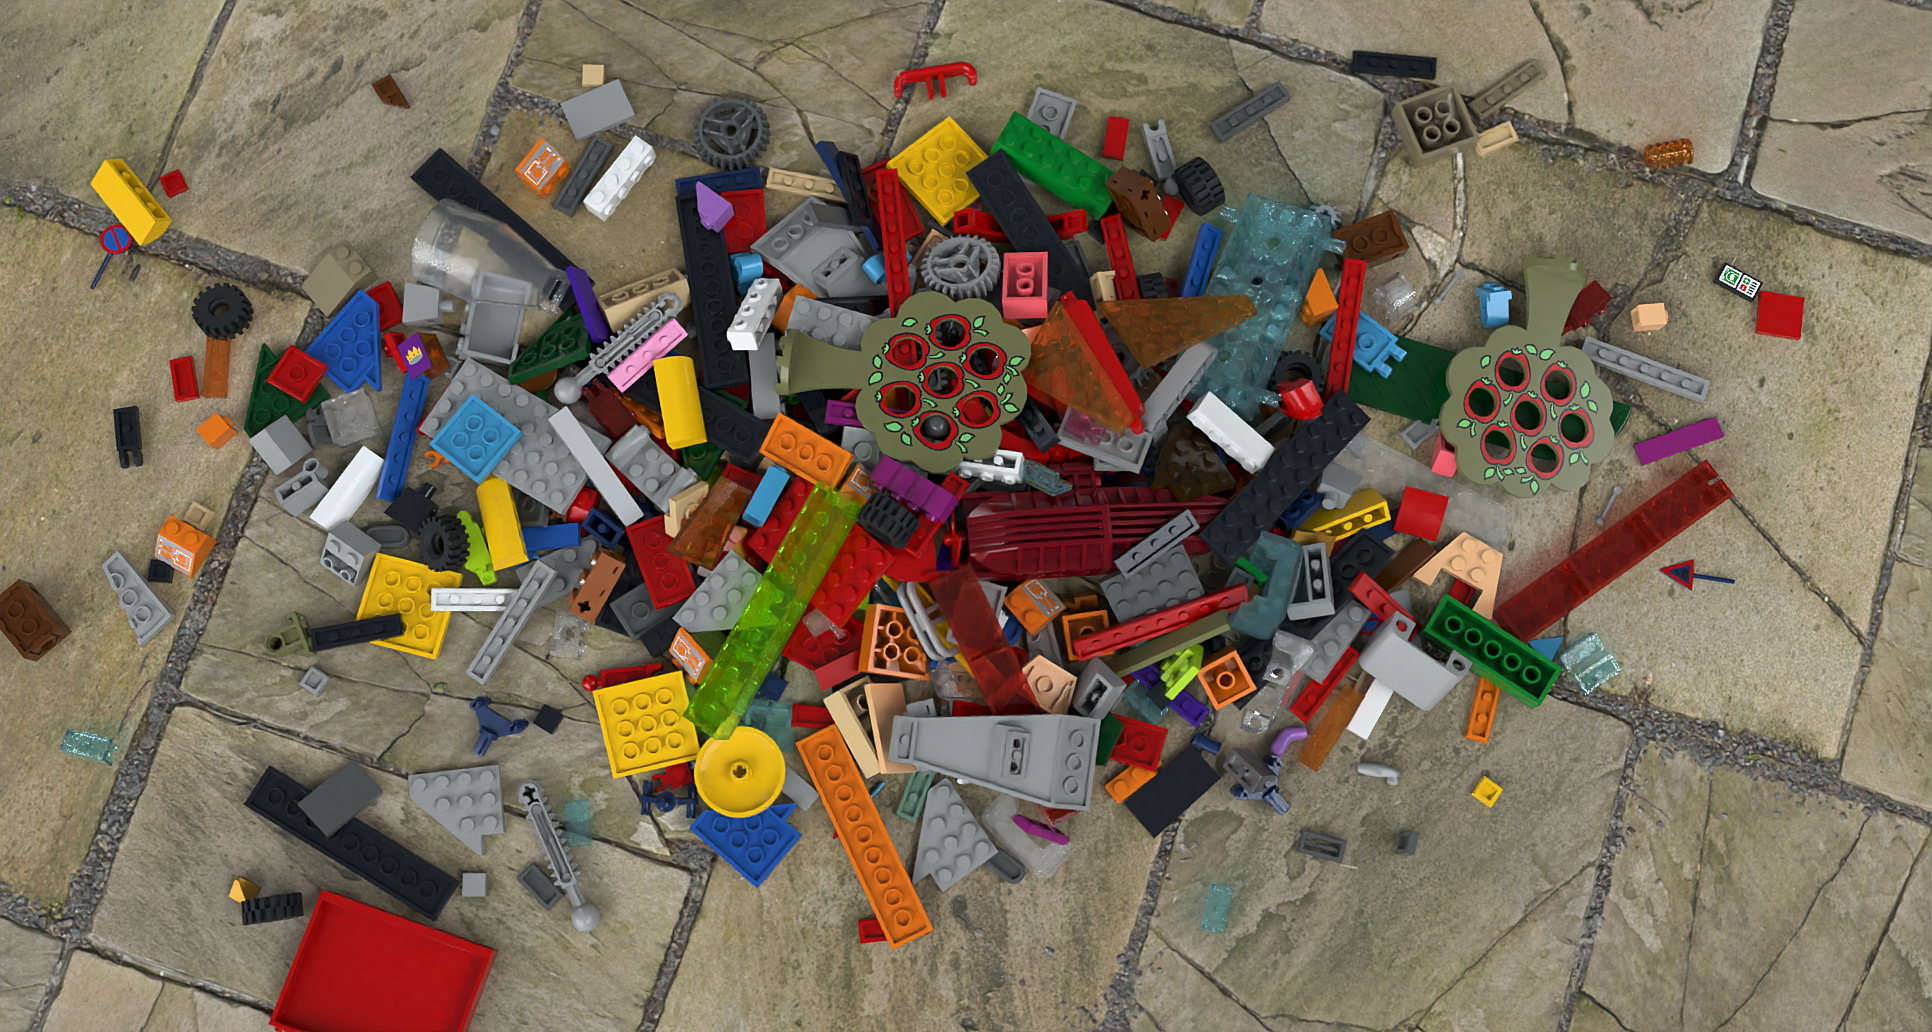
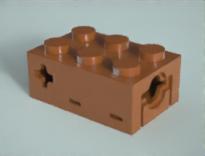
(596, 583)

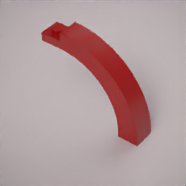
(986, 226)
(976, 414)

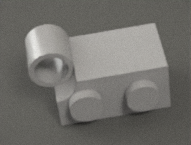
(304, 488)

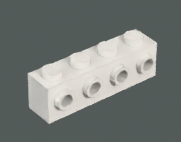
(620, 178)
(755, 314)
(1230, 432)
(1001, 466)

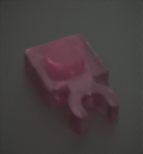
(1082, 426)

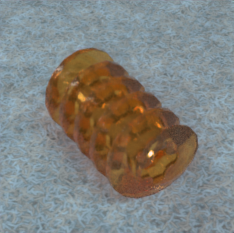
(1669, 154)

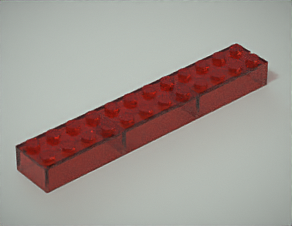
(1611, 553)
(987, 653)

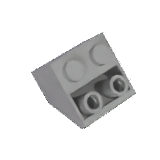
(349, 553)
(1097, 689)

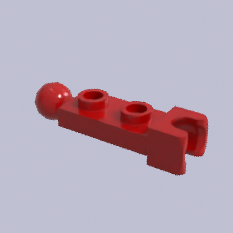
(620, 675)

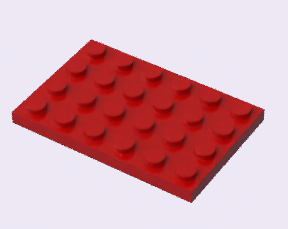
(853, 570)

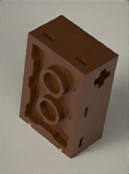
(1138, 203)
(1372, 240)
(30, 621)

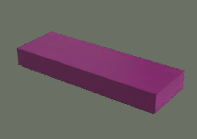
(1041, 829)

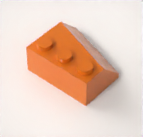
(891, 645)

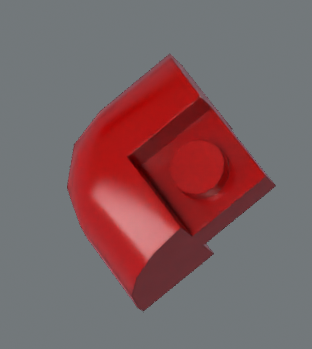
(1300, 399)

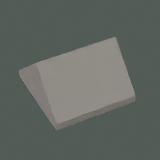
(280, 444)

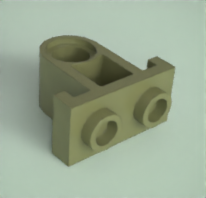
(293, 637)

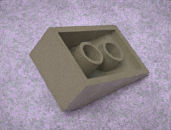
(338, 278)

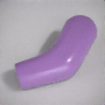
(1285, 737)

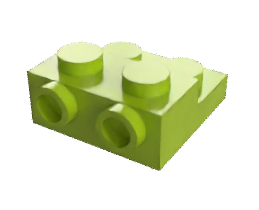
(1181, 669)

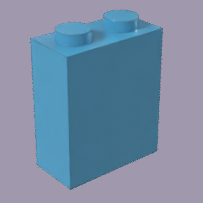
(766, 496)

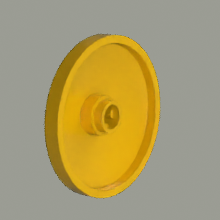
(740, 773)

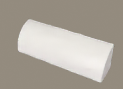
(349, 490)

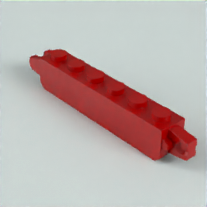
(1098, 342)

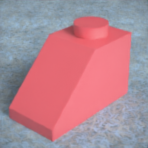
(1443, 457)

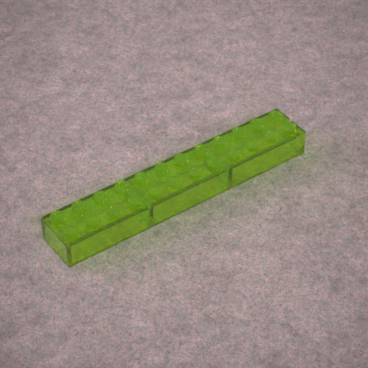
(773, 611)

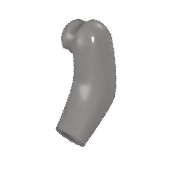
(1379, 770)

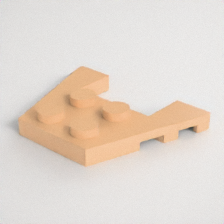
(1472, 564)
(1050, 684)

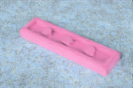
(642, 358)

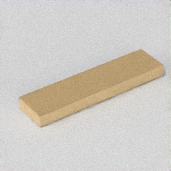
(804, 185)

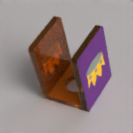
(422, 355)

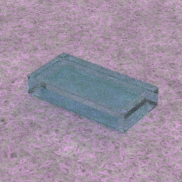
(578, 823)

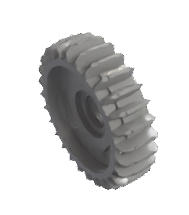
(961, 282)

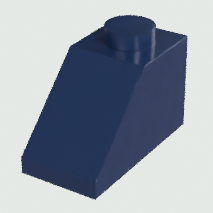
(604, 527)

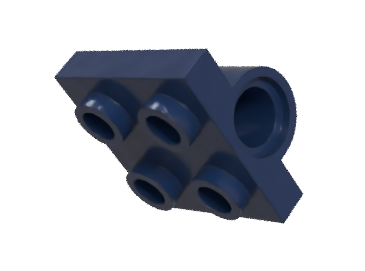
(1299, 510)

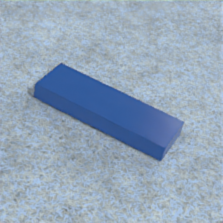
(552, 536)

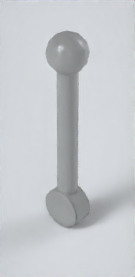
(1458, 275)
(1616, 491)

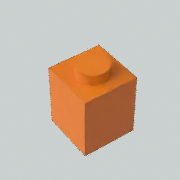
(217, 430)

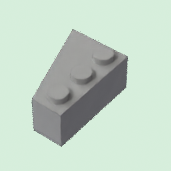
(1313, 586)

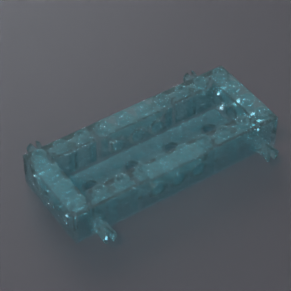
(1286, 277)

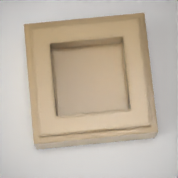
(593, 75)
(198, 516)

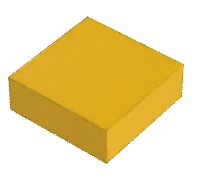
(1486, 791)

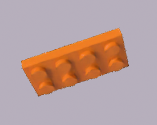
(805, 451)

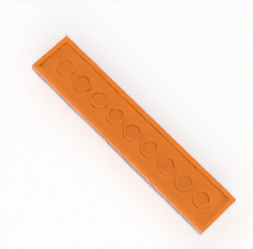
(864, 836)

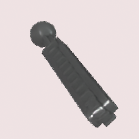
(935, 426)

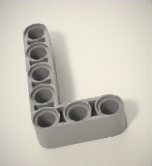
(1174, 389)

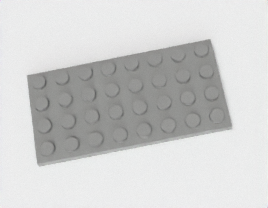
(539, 459)

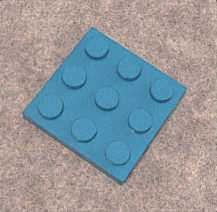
(476, 439)

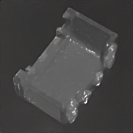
(1038, 862)

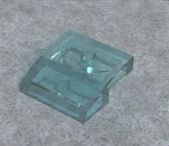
(1588, 663)

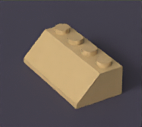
(627, 301)
(853, 719)

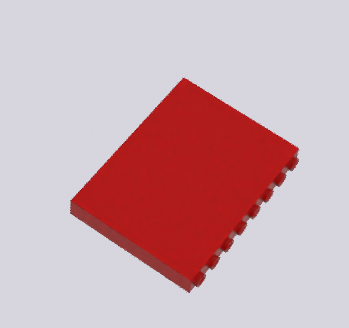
(379, 973)

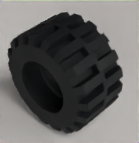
(1199, 186)
(1300, 363)
(888, 520)

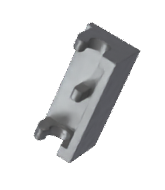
(1249, 770)

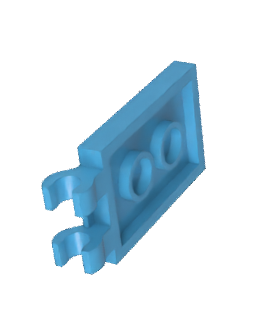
(1371, 345)

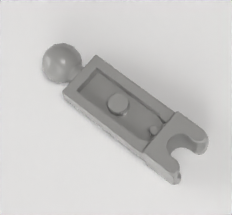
(1161, 156)

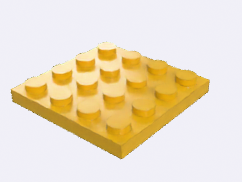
(937, 168)
(406, 589)
(646, 724)

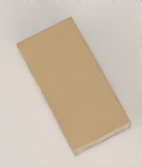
(1495, 138)

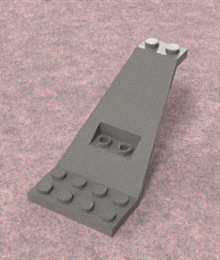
(818, 257)
(1049, 761)

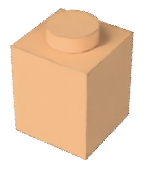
(1649, 317)

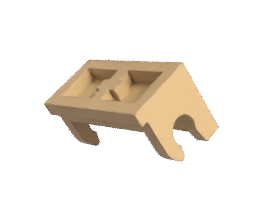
(1103, 289)

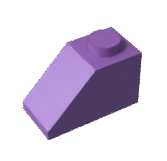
(712, 208)

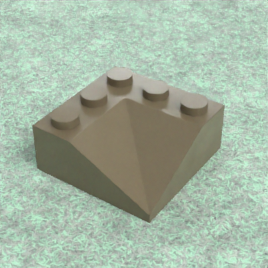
(1434, 125)

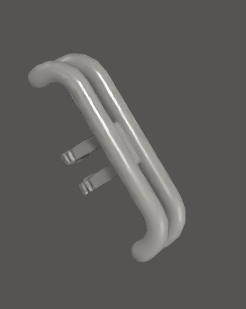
(921, 622)

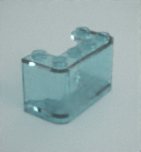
(1280, 561)

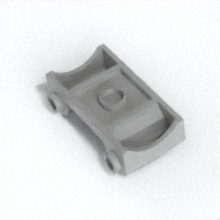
(650, 467)

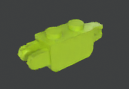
(479, 559)

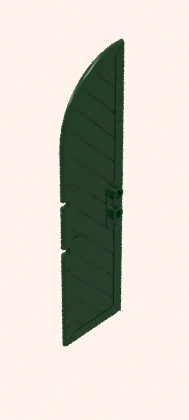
(1419, 390)

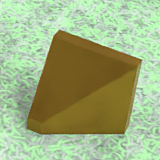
(244, 889)

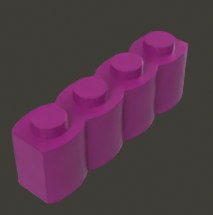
(913, 489)

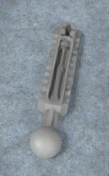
(569, 388)
(585, 915)

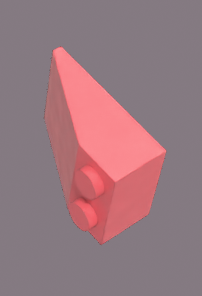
(1025, 285)

